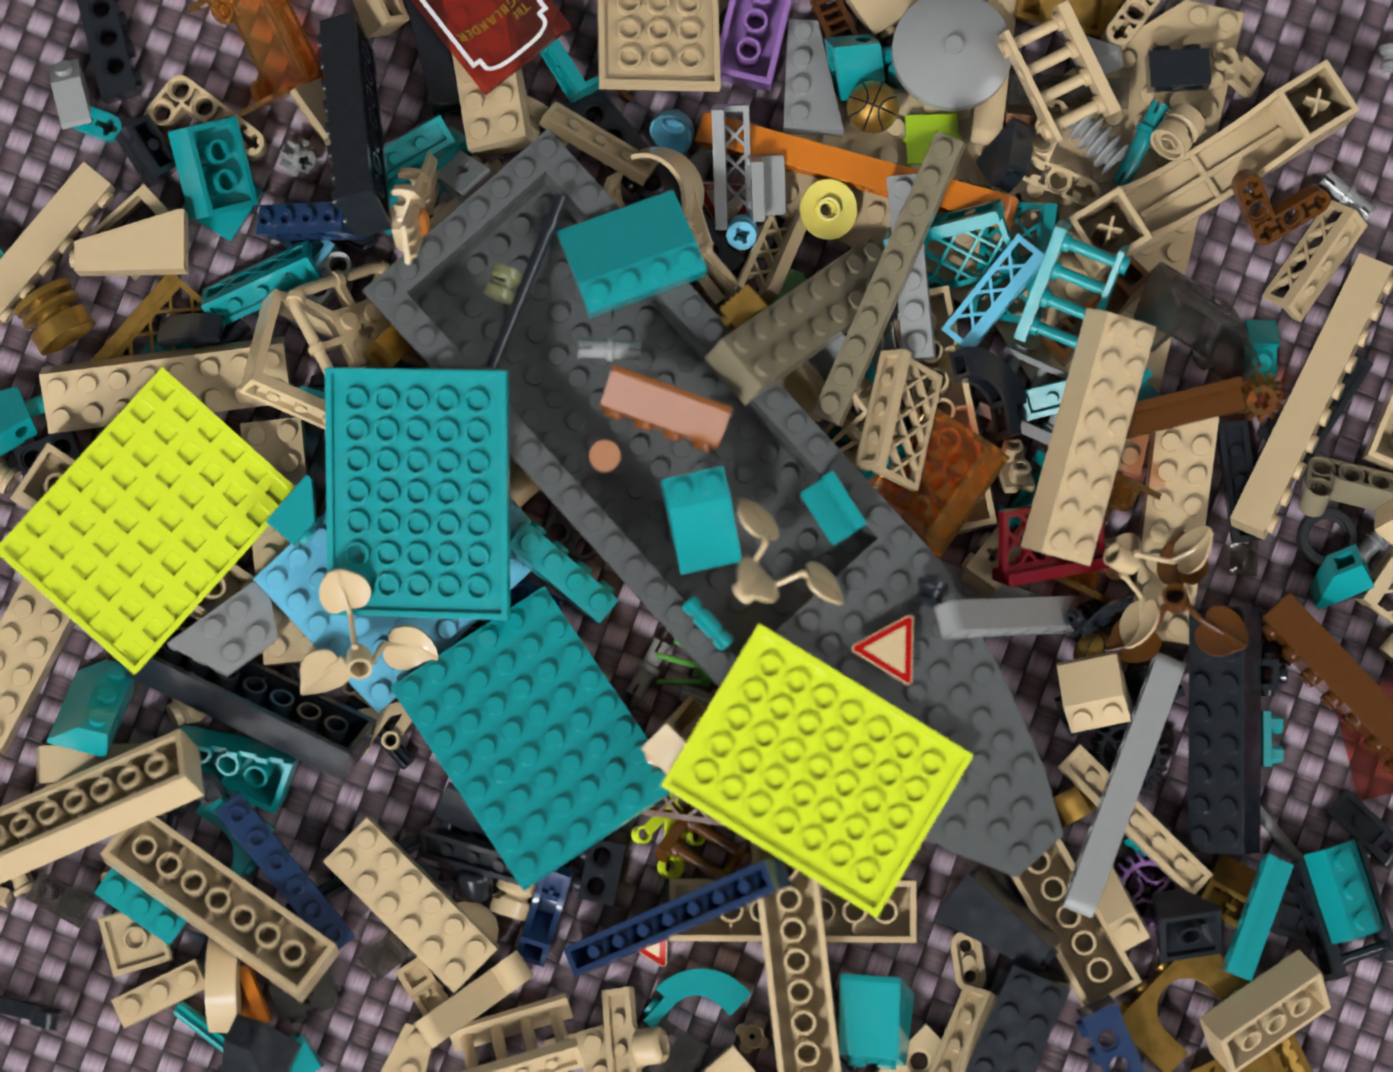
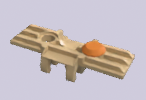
(414, 206)

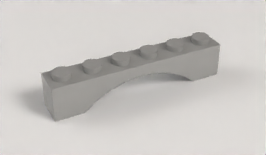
(914, 301)

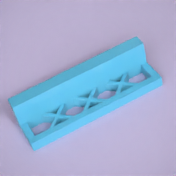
(1003, 301)

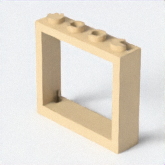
(269, 389)

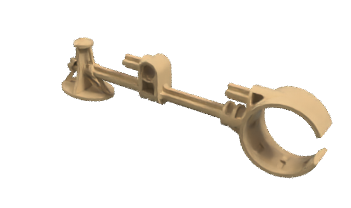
(692, 203)

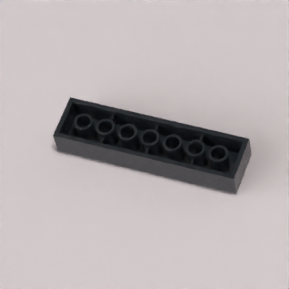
(354, 125)
(265, 708)
(1225, 743)

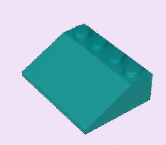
(632, 254)

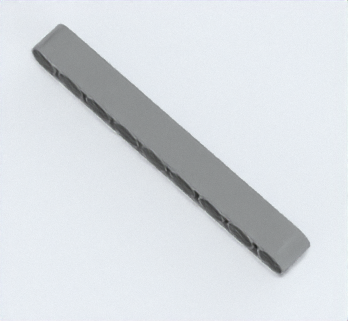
(1123, 785)

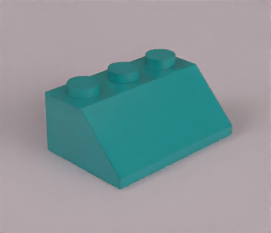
(213, 168)
(93, 708)
(1343, 892)

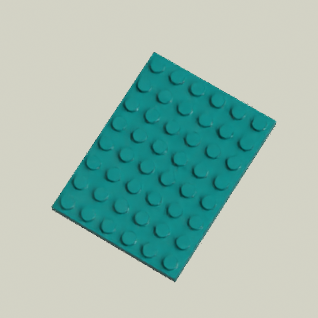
(420, 489)
(533, 738)

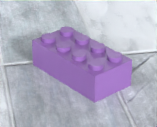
(752, 42)

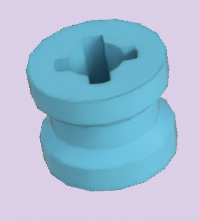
(742, 225)

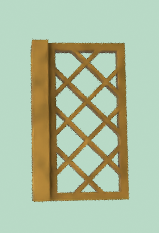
(143, 316)

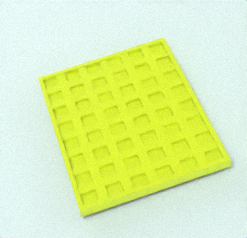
(146, 521)

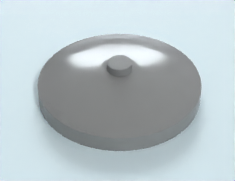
(950, 53)

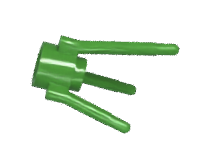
(704, 681)

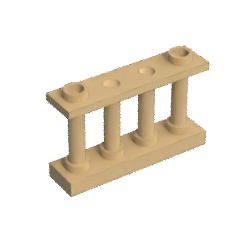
(1089, 74)
(557, 1057)

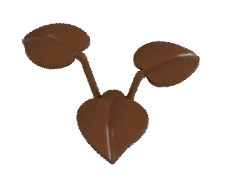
(1217, 636)

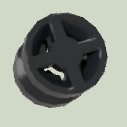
(930, 592)

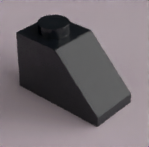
(1008, 155)

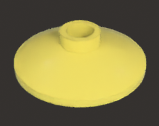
(840, 204)

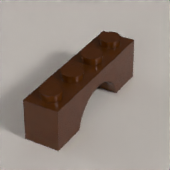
(1125, 292)

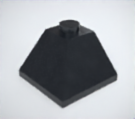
(1186, 925)
(257, 1047)

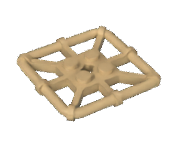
(344, 322)

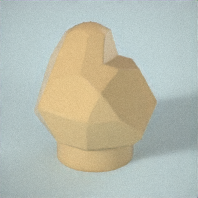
(183, 714)

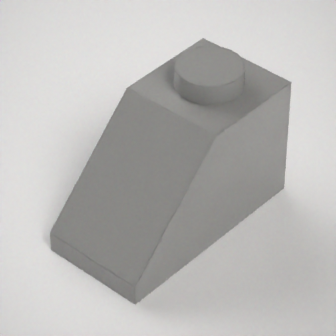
(70, 93)

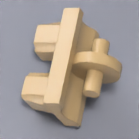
(1017, 471)

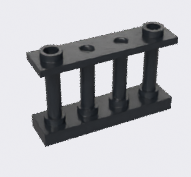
(1329, 958)

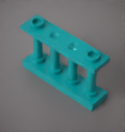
(1052, 269)

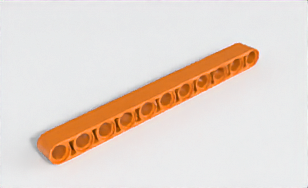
(845, 166)

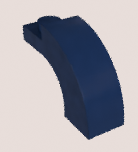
(544, 916)

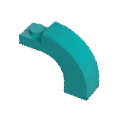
(697, 982)

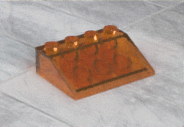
(952, 482)

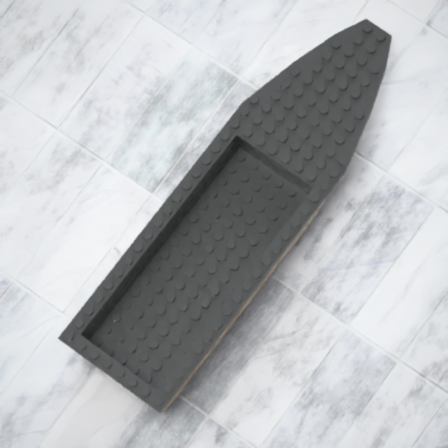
(769, 454)

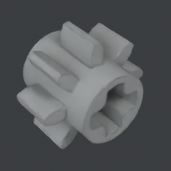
(298, 156)

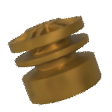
(53, 314)

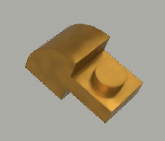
(1072, 805)

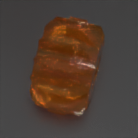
(1271, 393)

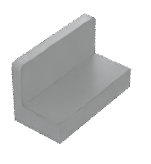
(766, 186)

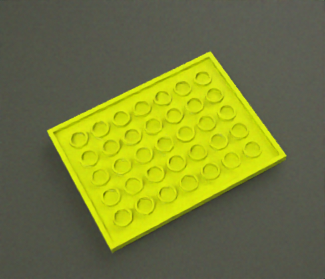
(817, 770)

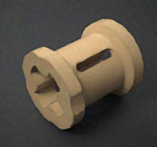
(22, 884)

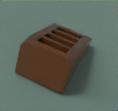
(844, 16)

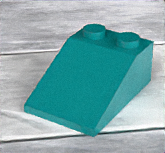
(701, 520)

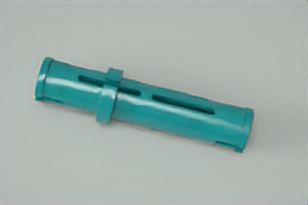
(1140, 143)

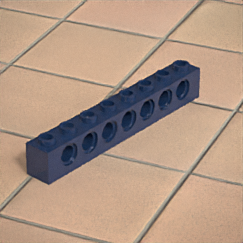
(677, 916)

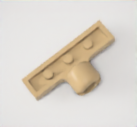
(627, 1045)

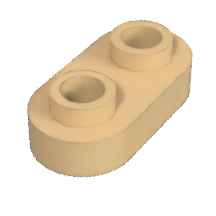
(967, 961)

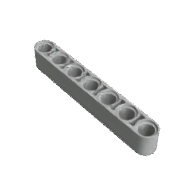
(1005, 616)

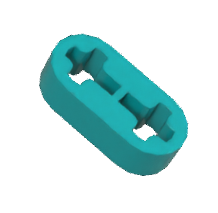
(93, 130)

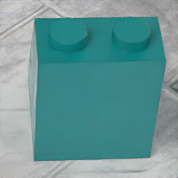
(874, 1020)

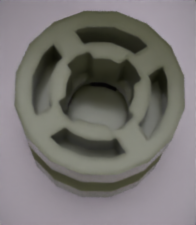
(503, 283)

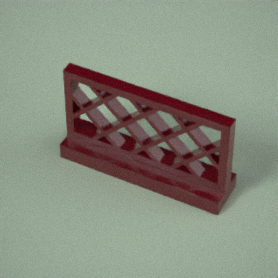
(1035, 568)

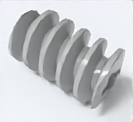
(1098, 142)

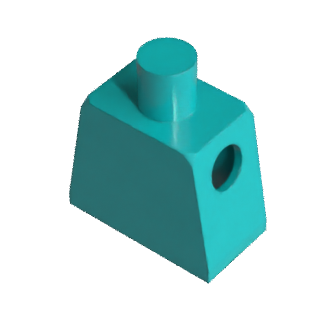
(854, 61)
(16, 418)

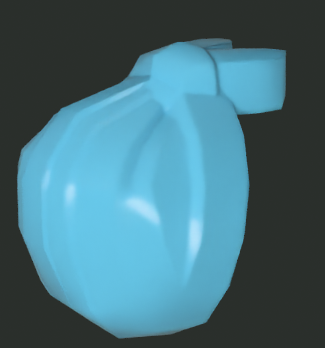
(672, 130)

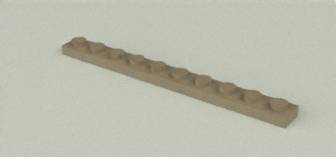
(889, 278)

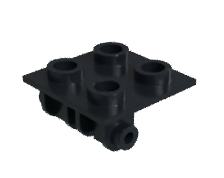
(1095, 614)

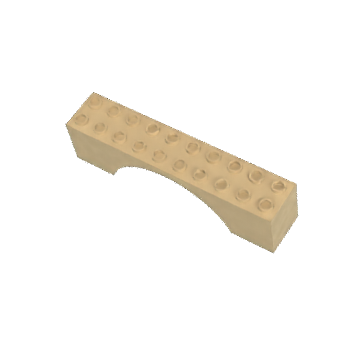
(1186, 188)

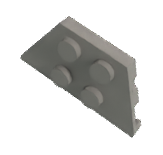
(231, 632)

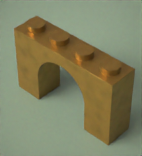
(1141, 1012)

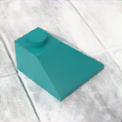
(297, 514)

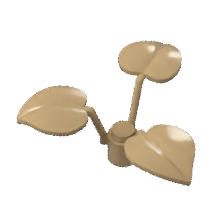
(1123, 556)
(755, 583)
(324, 671)

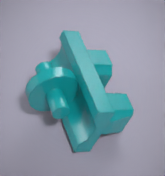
(1270, 725)

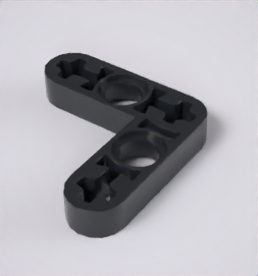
(39, 1015)

